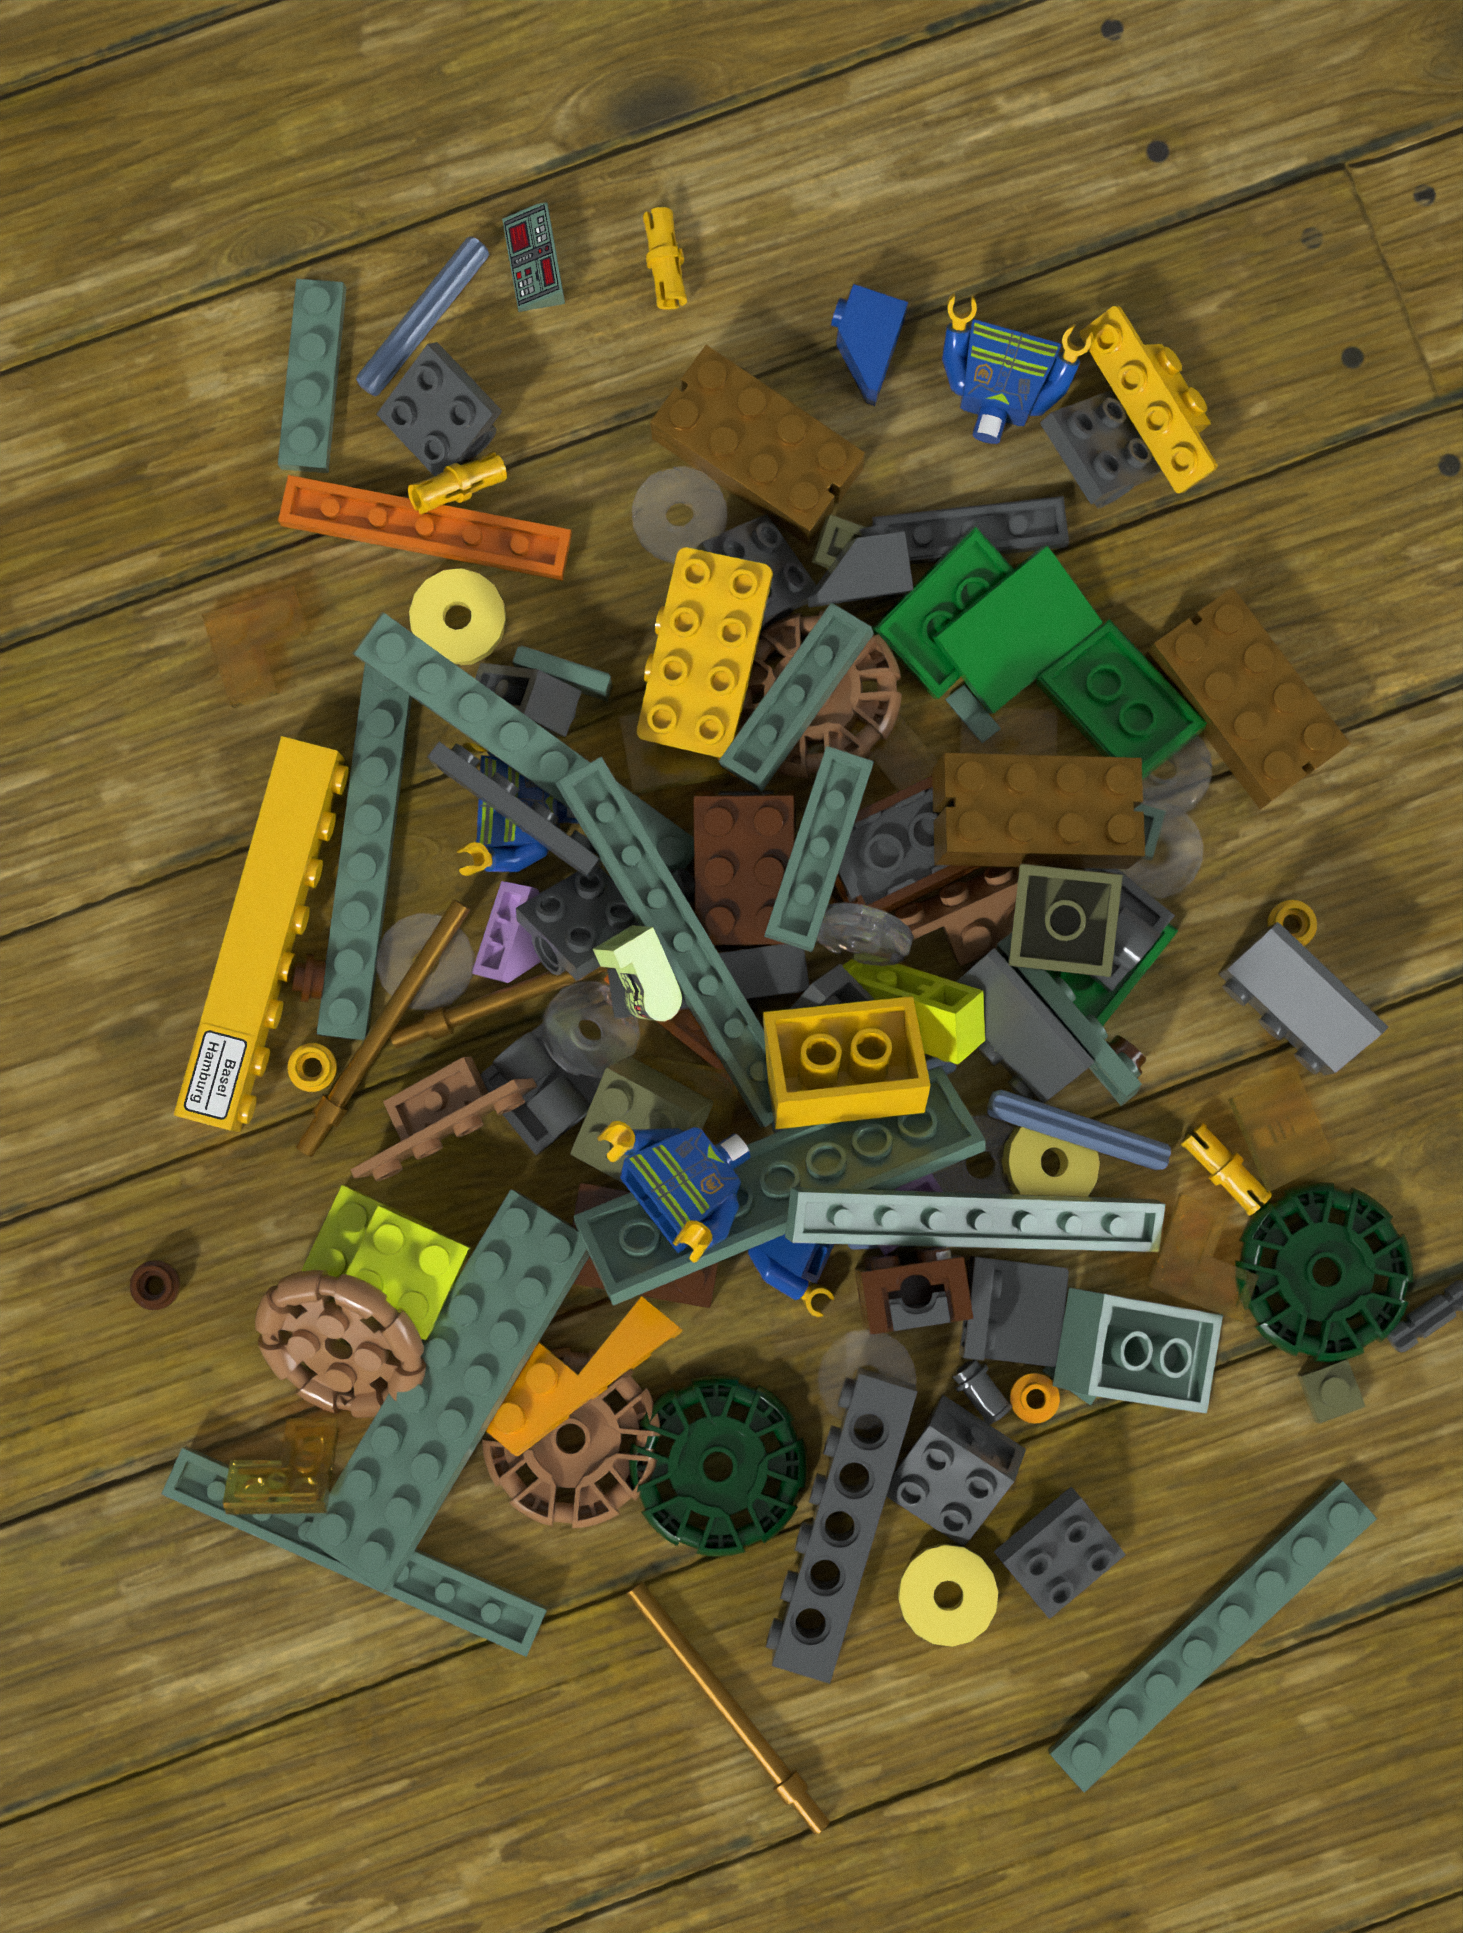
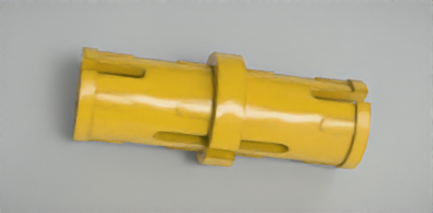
(664, 258)
(457, 483)
(1226, 1168)

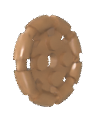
(847, 701)
(360, 1318)
(583, 1467)

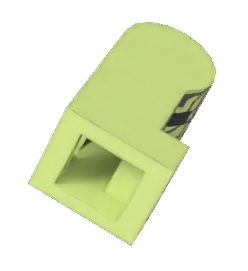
(644, 972)

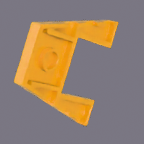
(552, 1391)

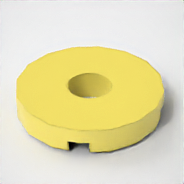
(454, 589)
(1023, 1165)
(954, 1624)

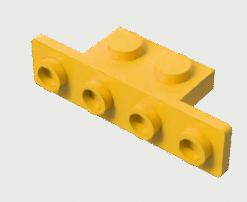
(1154, 397)

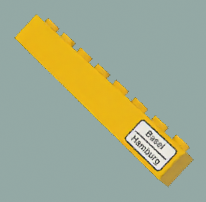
(261, 935)

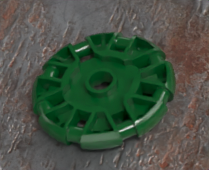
(1354, 1263)
(750, 1466)

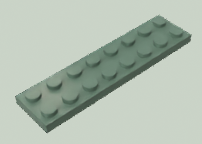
(856, 1154)
(471, 1364)

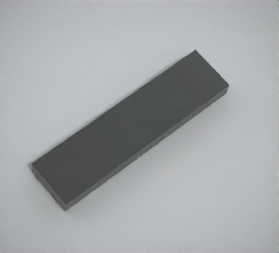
(1007, 526)
(757, 972)

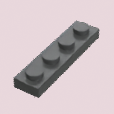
(500, 795)

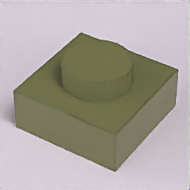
(833, 538)
(1331, 1391)

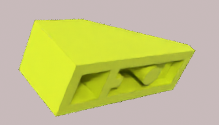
(946, 1010)

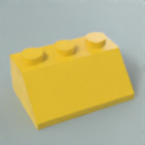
(845, 1062)

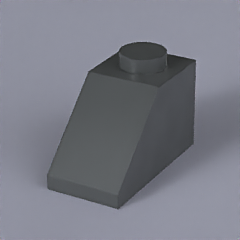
(866, 569)
(534, 694)

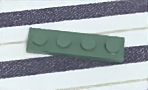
(312, 376)
(796, 697)
(819, 849)
(1114, 1071)

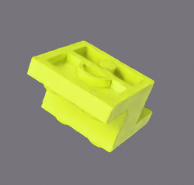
(391, 1253)

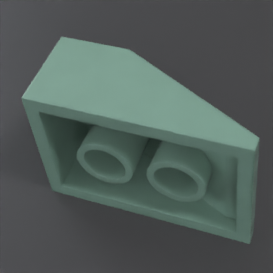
(1137, 1351)

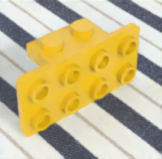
(703, 651)

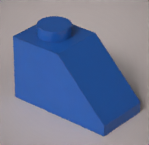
(868, 336)

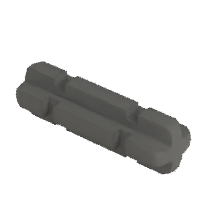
(1427, 1318)

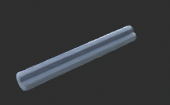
(422, 316)
(1078, 1130)

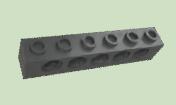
(817, 1650)

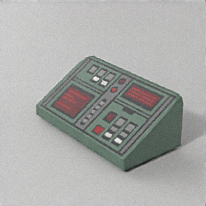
(533, 258)

